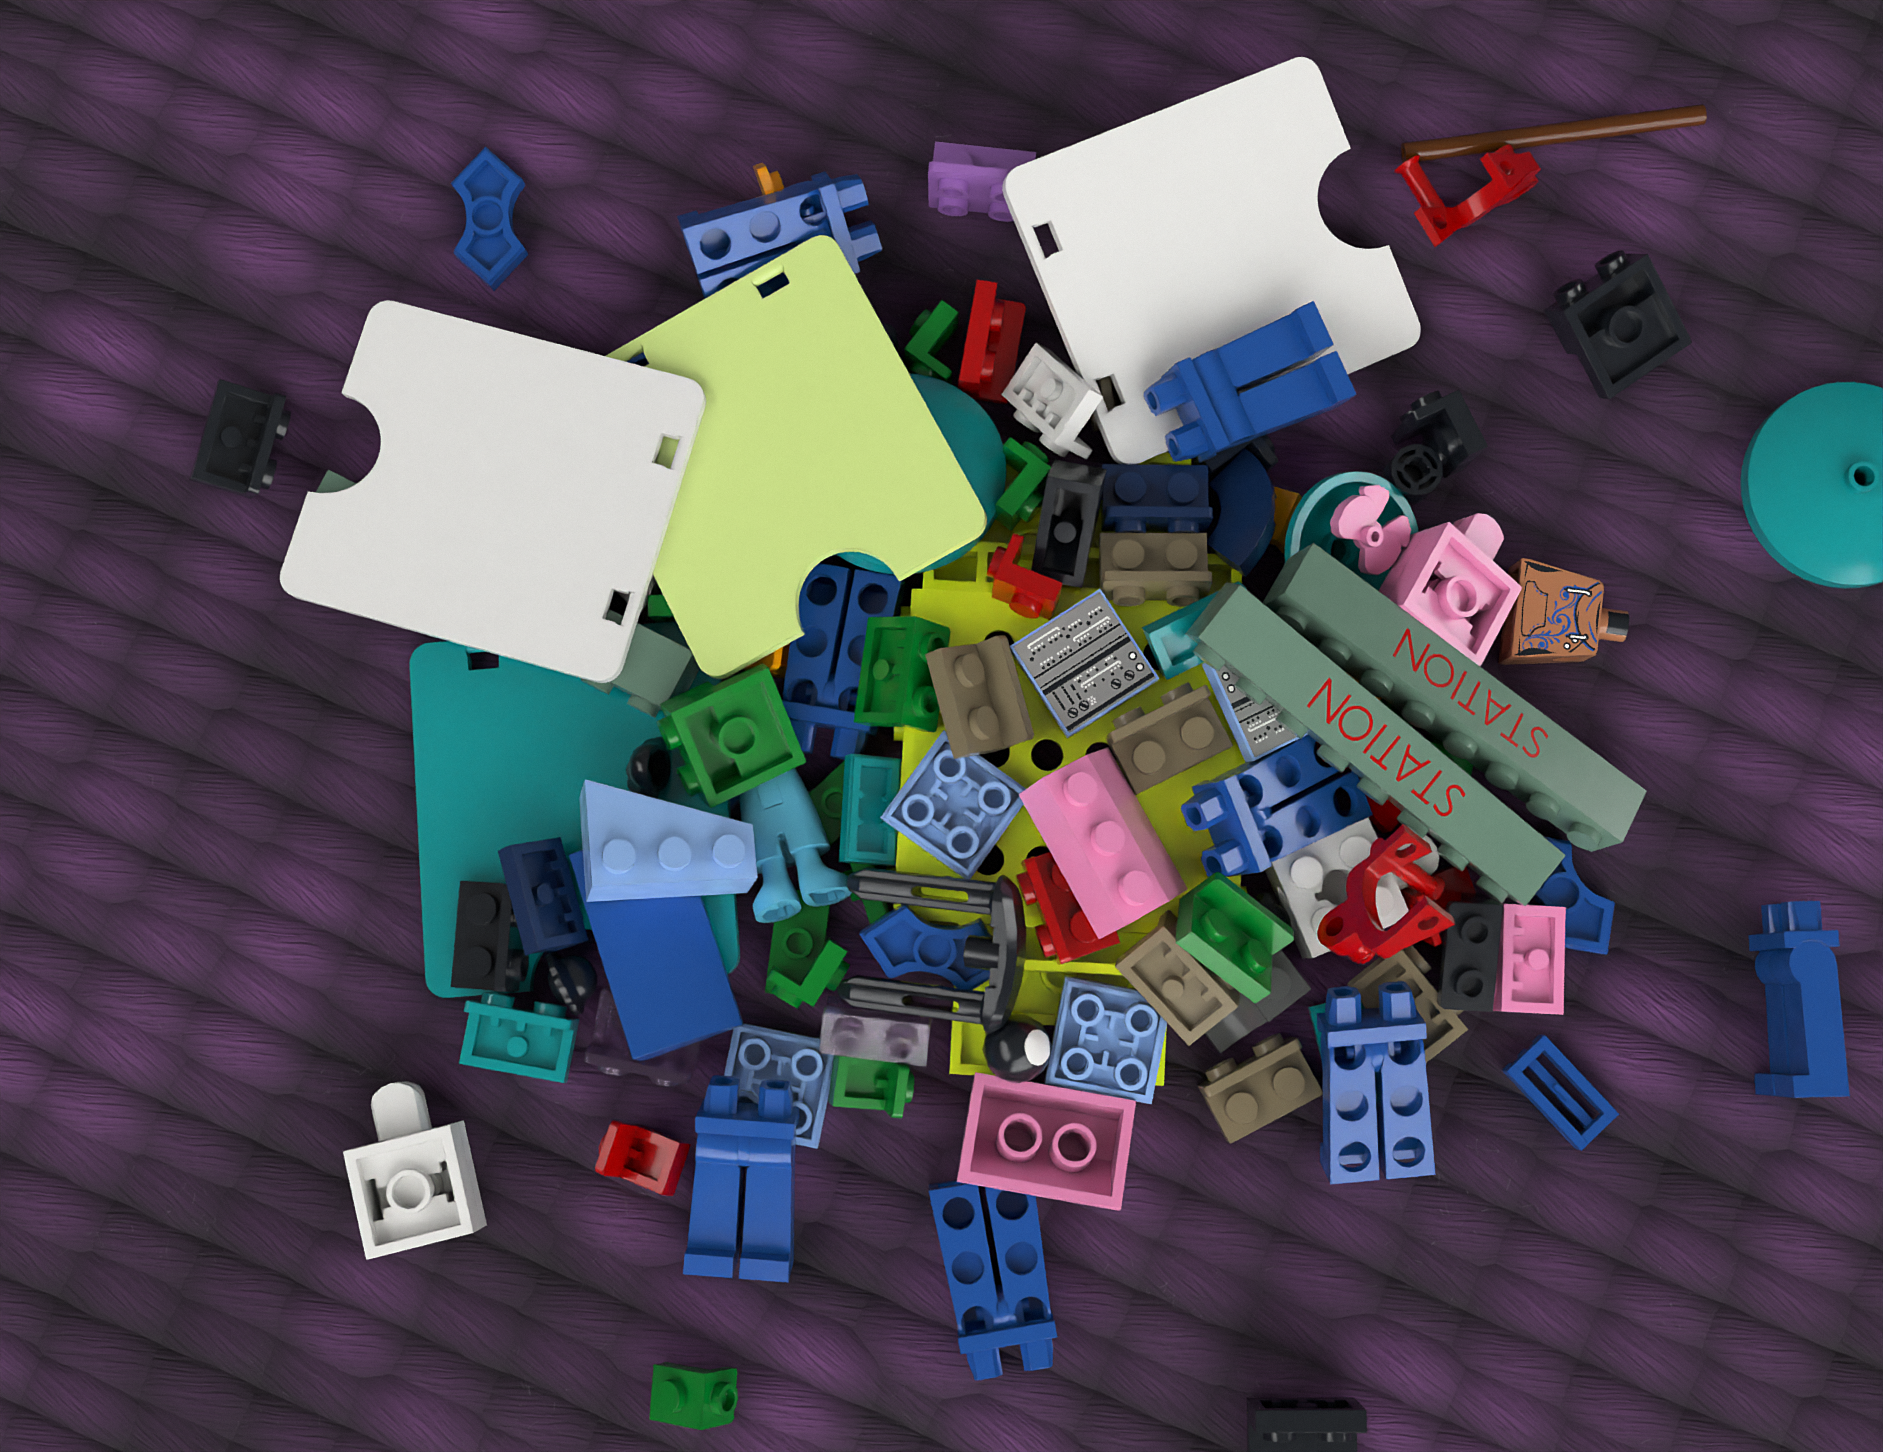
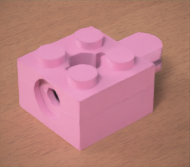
(1468, 586)

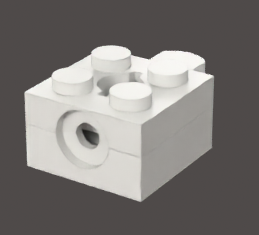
(1316, 876)
(415, 1180)

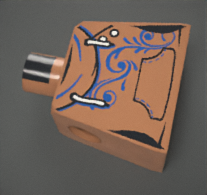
(1557, 617)

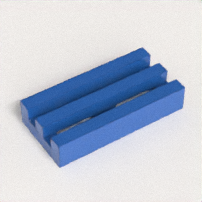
(1527, 1058)

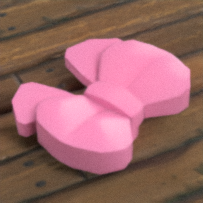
(1356, 520)

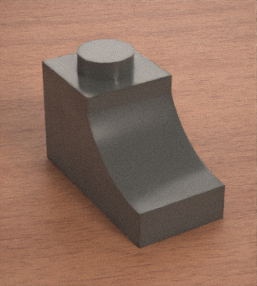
(1286, 988)

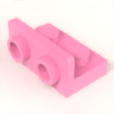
(1531, 960)

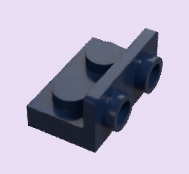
(1155, 499)
(542, 895)

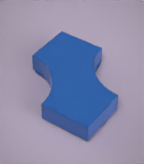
(489, 238)
(1587, 914)
(909, 943)

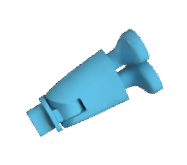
(784, 836)

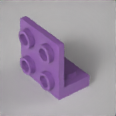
(972, 179)

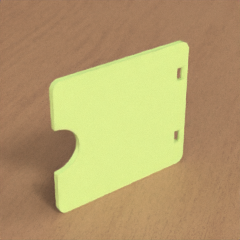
(798, 457)

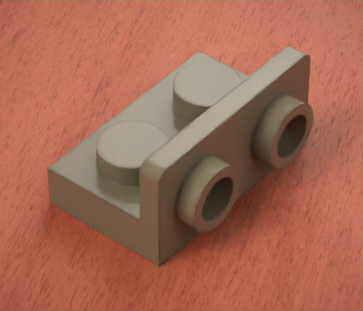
(1154, 567)
(980, 697)
(1167, 739)
(1409, 966)
(1177, 983)
(1260, 1087)

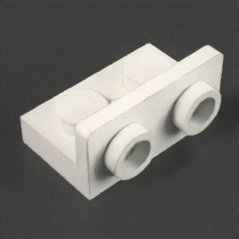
(1052, 401)

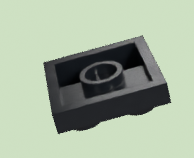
(1618, 322)

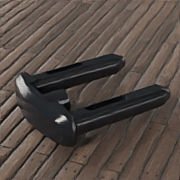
(1000, 954)

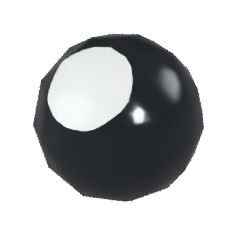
(1017, 1049)

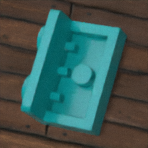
(519, 1039)

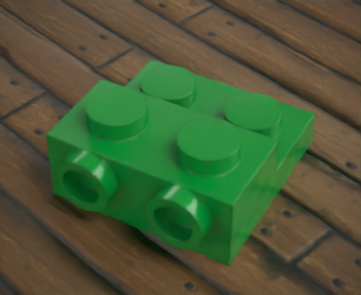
(730, 735)

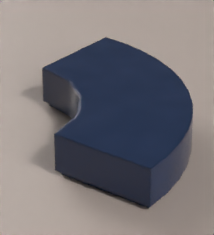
(1246, 513)

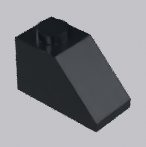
(1068, 521)

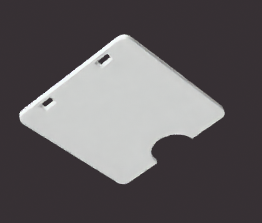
(1199, 236)
(500, 493)

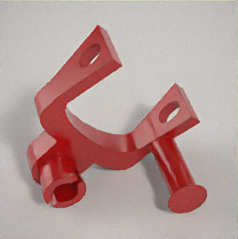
(1511, 178)
(1355, 925)

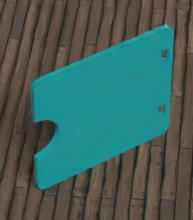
(506, 767)

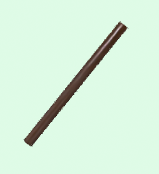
(1555, 133)

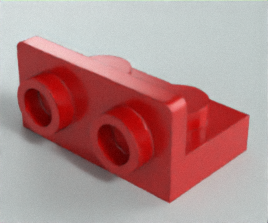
(991, 344)
(1065, 926)

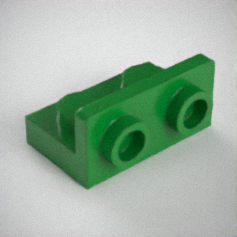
(895, 675)
(1231, 934)

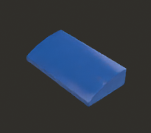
(661, 969)

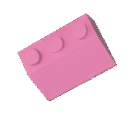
(1102, 842)
(1047, 1141)

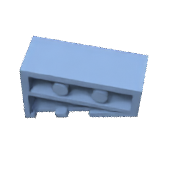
(660, 848)

